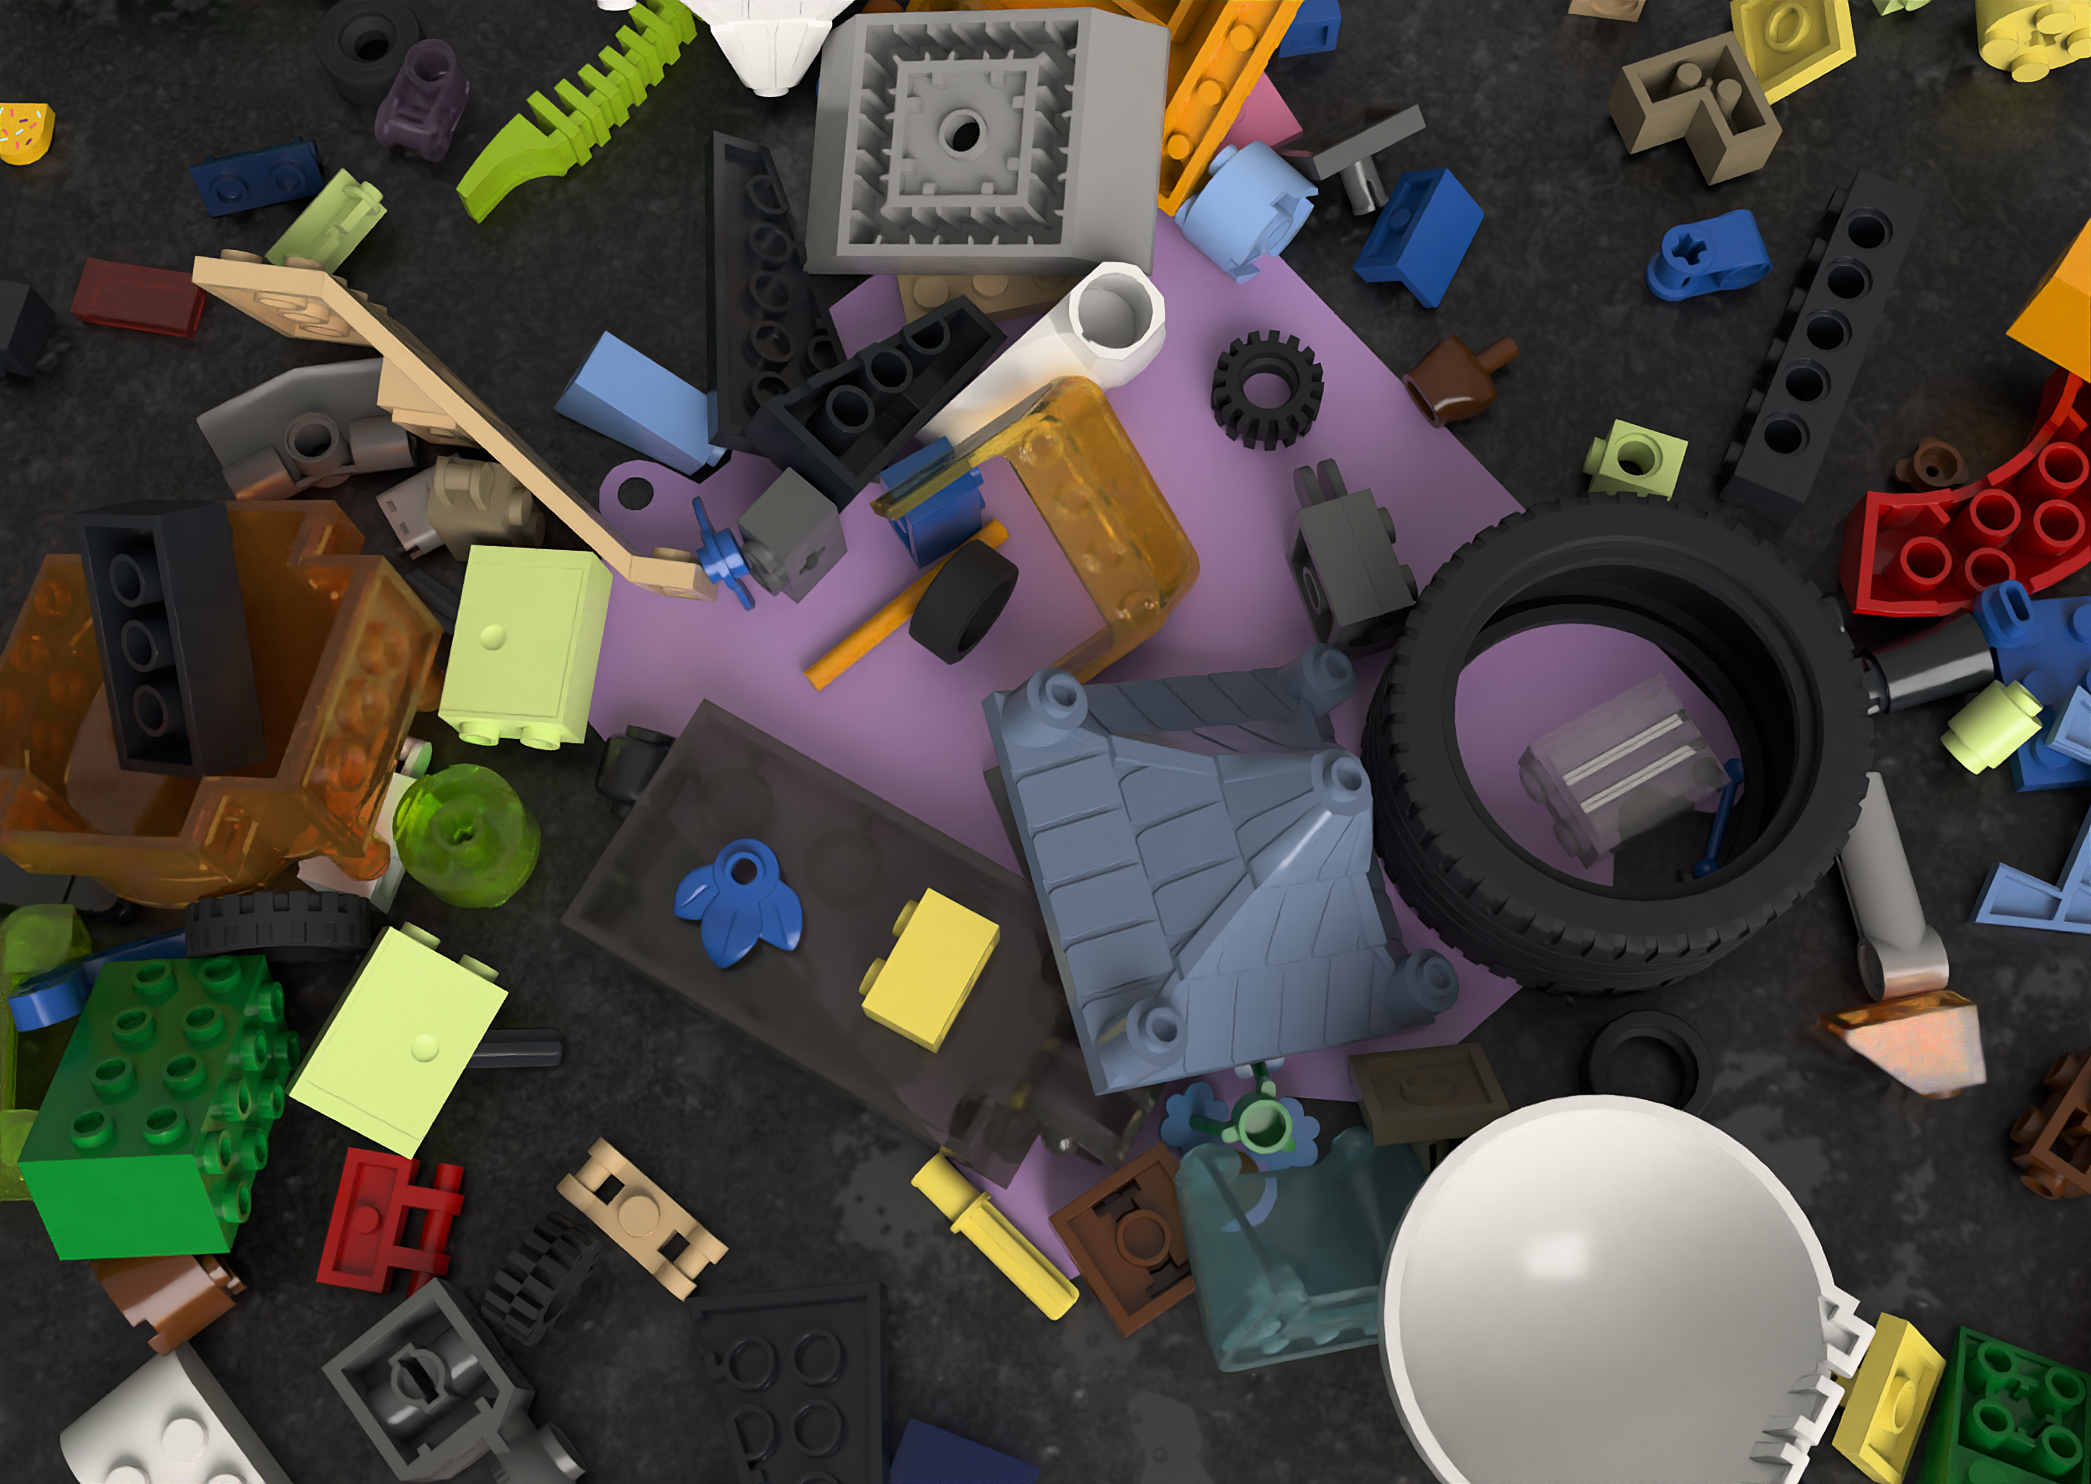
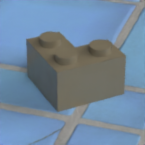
(1699, 95)

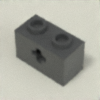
(791, 536)

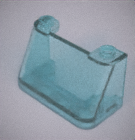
(1291, 1254)

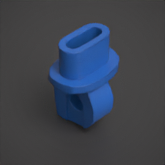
(2005, 615)

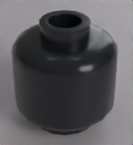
(629, 766)

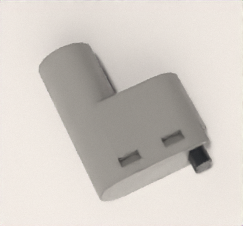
(406, 510)

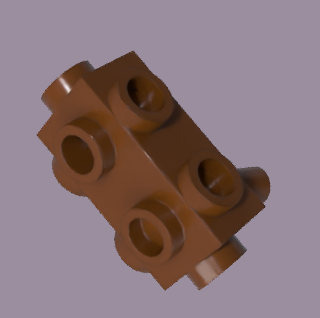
(2061, 1120)

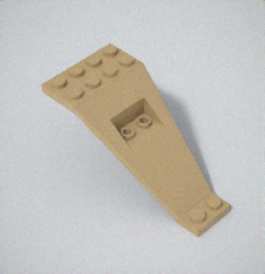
(430, 398)

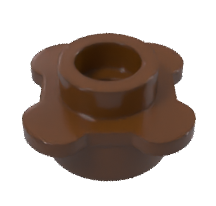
(1938, 456)

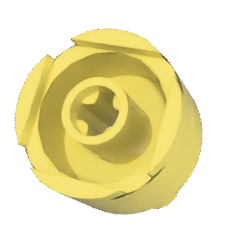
(2033, 35)

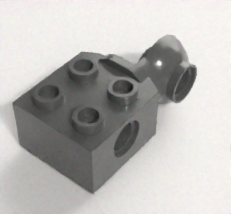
(444, 1393)

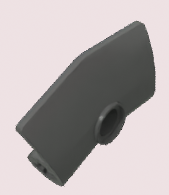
(274, 427)

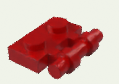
(372, 1217)

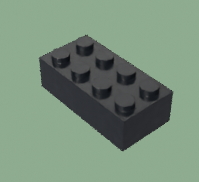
(172, 637)

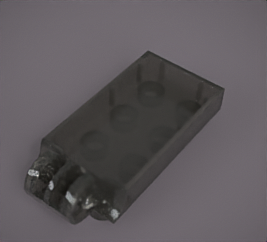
(855, 862)

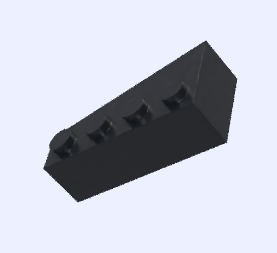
(865, 410)

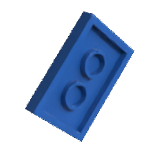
(2047, 668)

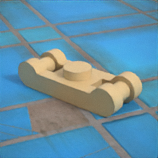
(642, 1218)

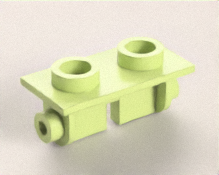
(331, 223)

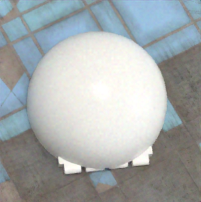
(1611, 1306)

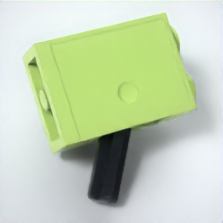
(520, 643)

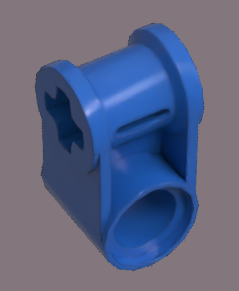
(1708, 257)

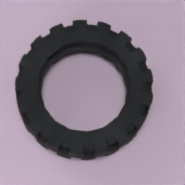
(279, 926)

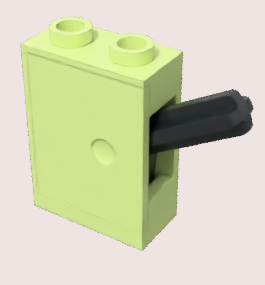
(406, 1038)

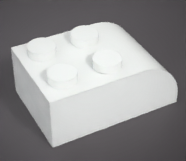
(168, 1428)

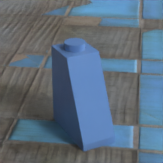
(640, 406)

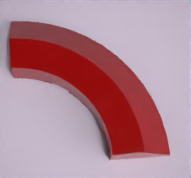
(2017, 523)

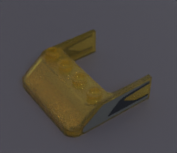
(1093, 500)

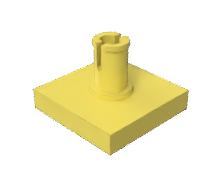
(1792, 40)
(1888, 1400)

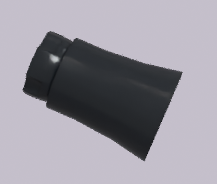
(1927, 663)

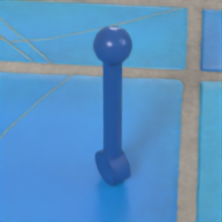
(1708, 865)

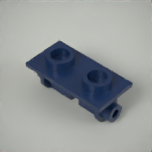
(259, 177)

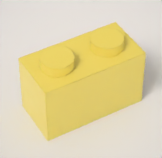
(929, 970)

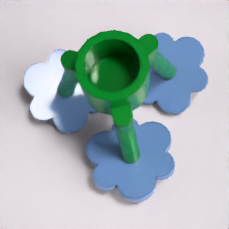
(1267, 1126)

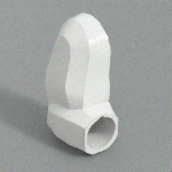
(1098, 331)

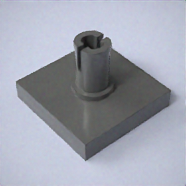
(1348, 146)

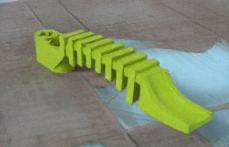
(526, 153)

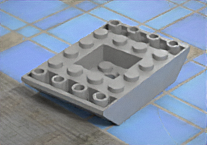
(1061, 156)

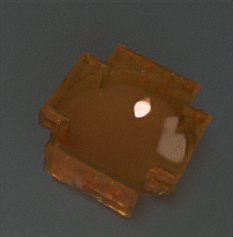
(337, 680)

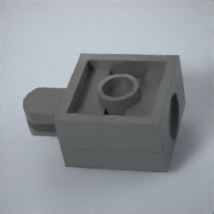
(1347, 565)

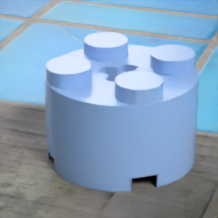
(1246, 209)

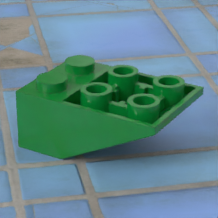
(2007, 1418)

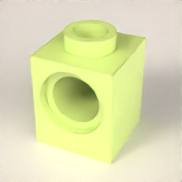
(1654, 453)

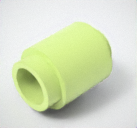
(1993, 725)

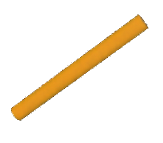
(888, 618)

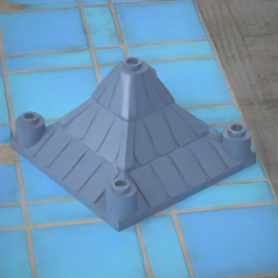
(1208, 868)

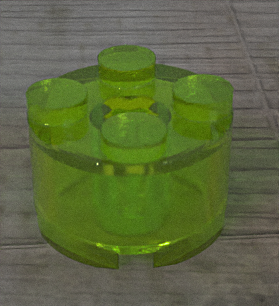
(468, 802)

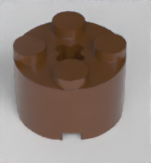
(171, 1292)

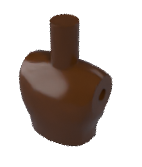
(1455, 381)

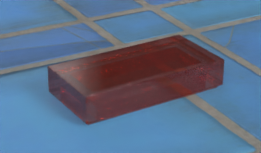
(138, 298)

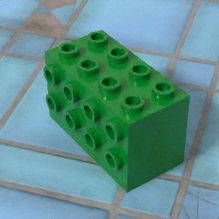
(161, 1109)

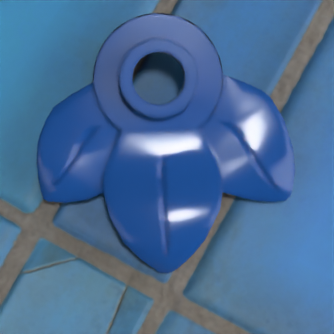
(722, 556)
(739, 912)

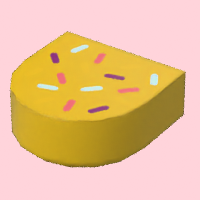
(25, 132)

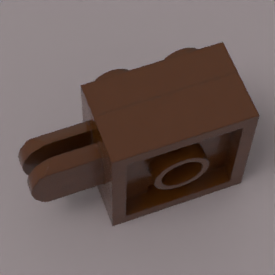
(1134, 1242)

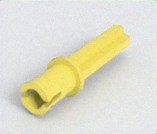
(996, 1237)

